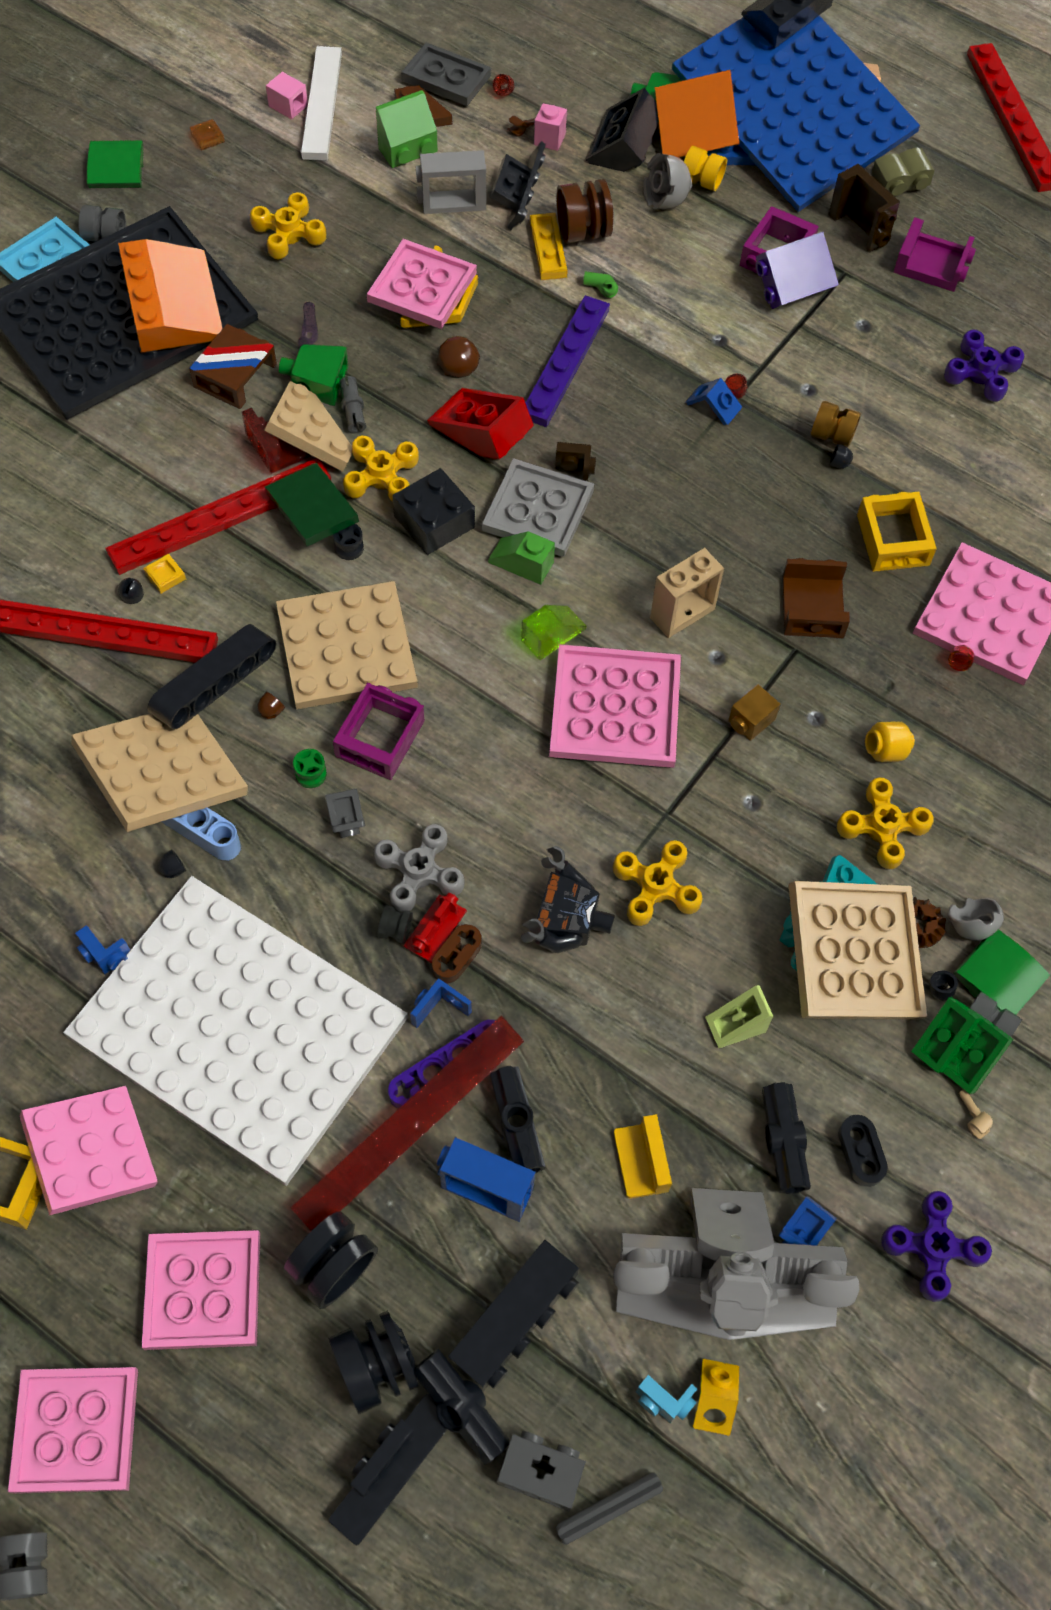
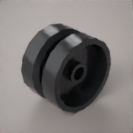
(330, 1259)

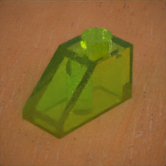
(549, 628)

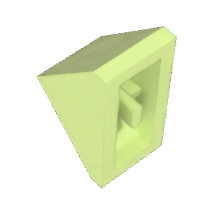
(740, 1018)

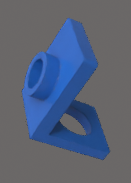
(719, 399)
(429, 998)

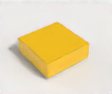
(164, 573)

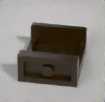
(866, 203)

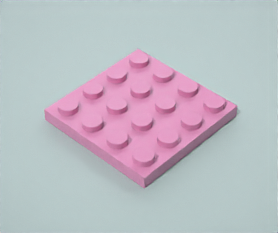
(992, 610)
(616, 706)

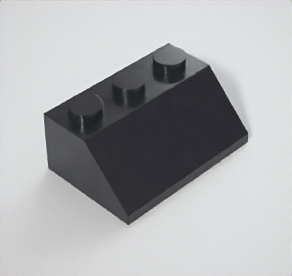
(782, 18)
(625, 133)

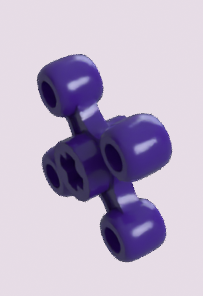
(984, 365)
(950, 1247)

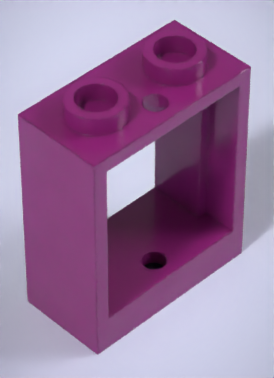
(778, 225)
(366, 755)

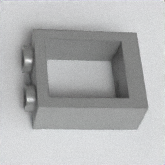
(449, 165)

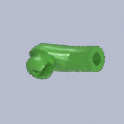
(603, 282)

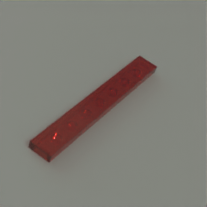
(407, 1124)

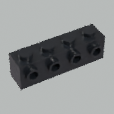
(514, 1315)

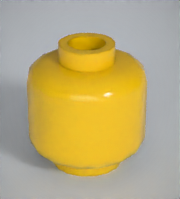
(889, 741)

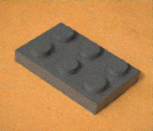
(446, 74)

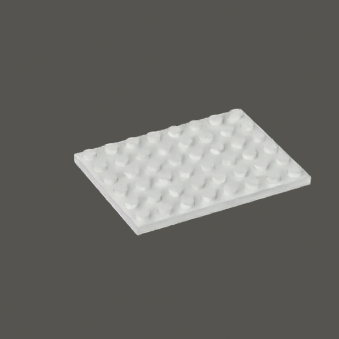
(237, 1028)

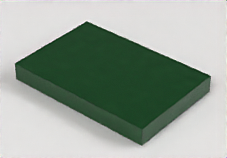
(312, 504)

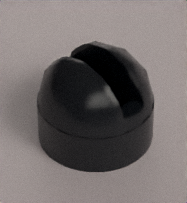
(841, 457)
(135, 591)
(171, 865)
(940, 981)

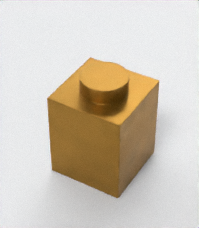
(754, 712)

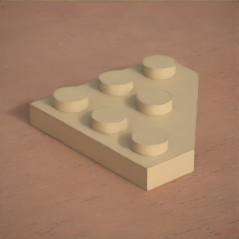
(308, 426)

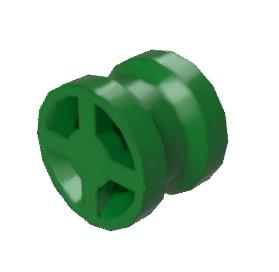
(308, 760)

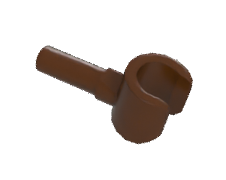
(519, 126)

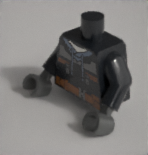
(566, 909)

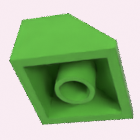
(406, 129)

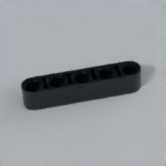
(211, 676)

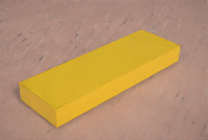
(548, 246)

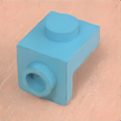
(658, 1400)

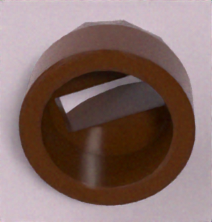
(269, 706)

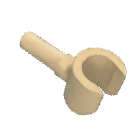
(982, 1121)

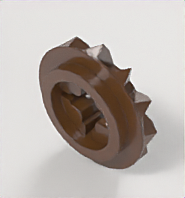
(934, 929)

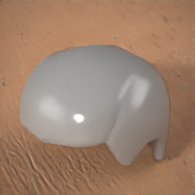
(977, 918)

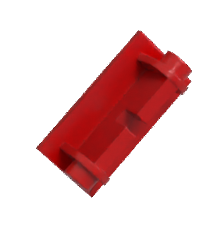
(435, 927)

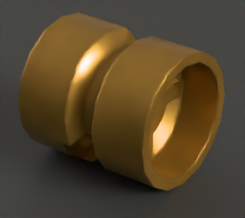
(835, 424)

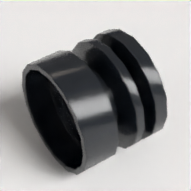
(373, 1362)

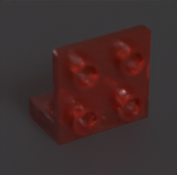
(271, 449)

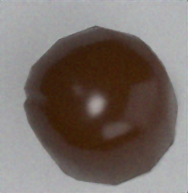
(458, 357)

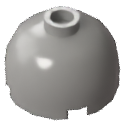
(667, 182)

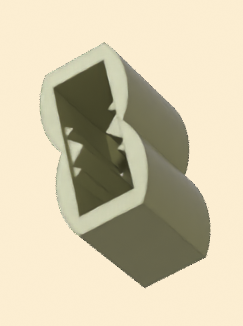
(903, 171)

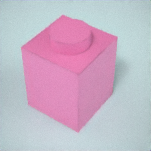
(286, 95)
(550, 126)

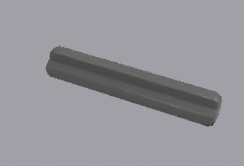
(609, 1508)

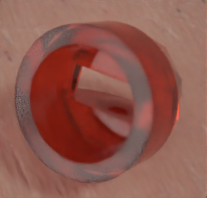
(503, 79)
(737, 384)
(961, 662)

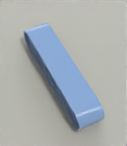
(209, 833)

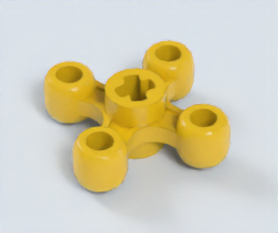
(287, 225)
(380, 467)
(891, 851)
(650, 891)

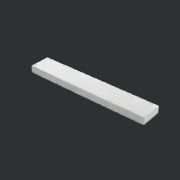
(321, 103)

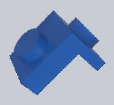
(92, 950)
(807, 1224)

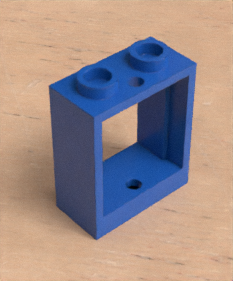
(485, 1178)

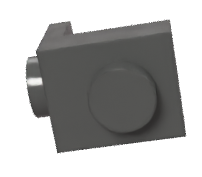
(345, 812)

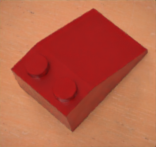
(483, 421)

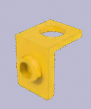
(717, 1391)

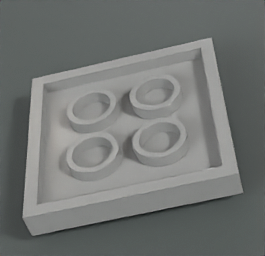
(538, 503)

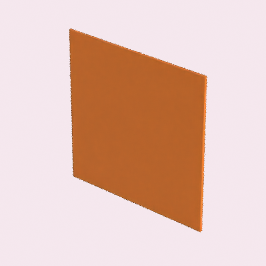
(697, 114)

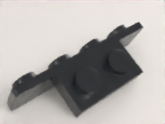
(515, 182)
(388, 1470)

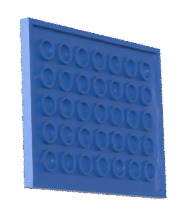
(802, 105)

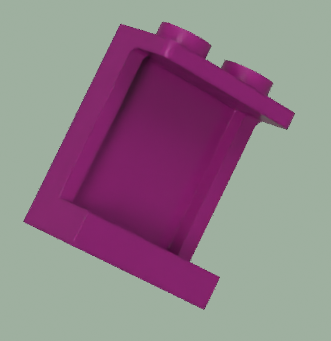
(933, 258)

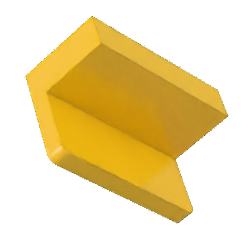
(643, 1158)

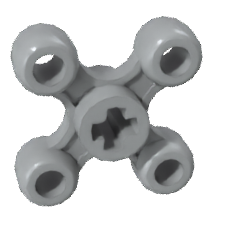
(422, 857)

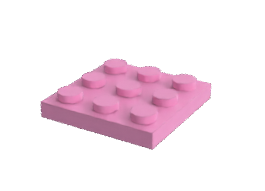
(422, 283)
(87, 1149)
(201, 1290)
(74, 1430)

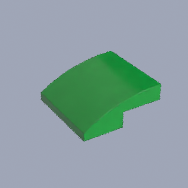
(115, 164)
(1002, 972)
(962, 1045)

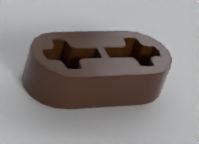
(462, 958)

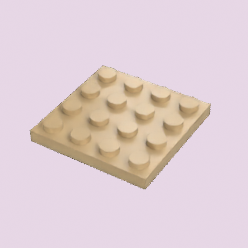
(343, 642)
(156, 770)
(856, 951)

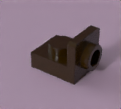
(575, 457)

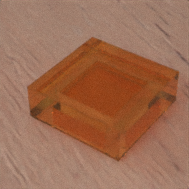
(207, 134)

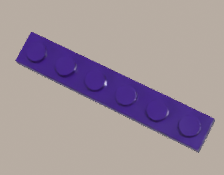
(566, 360)

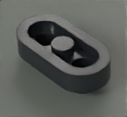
(864, 1151)

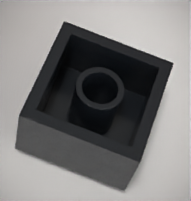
(434, 511)

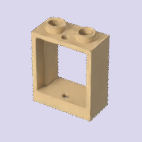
(678, 593)

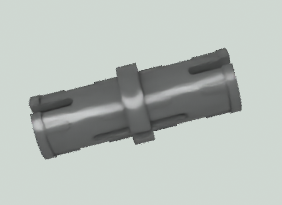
(352, 404)

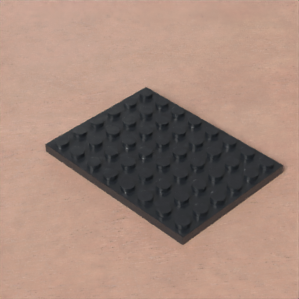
(78, 322)

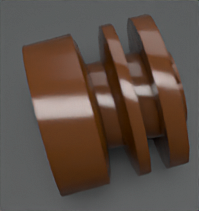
(589, 211)

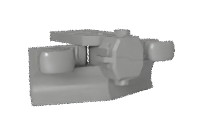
(732, 1274)

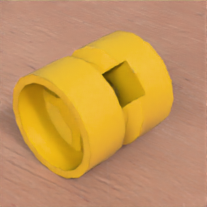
(705, 168)

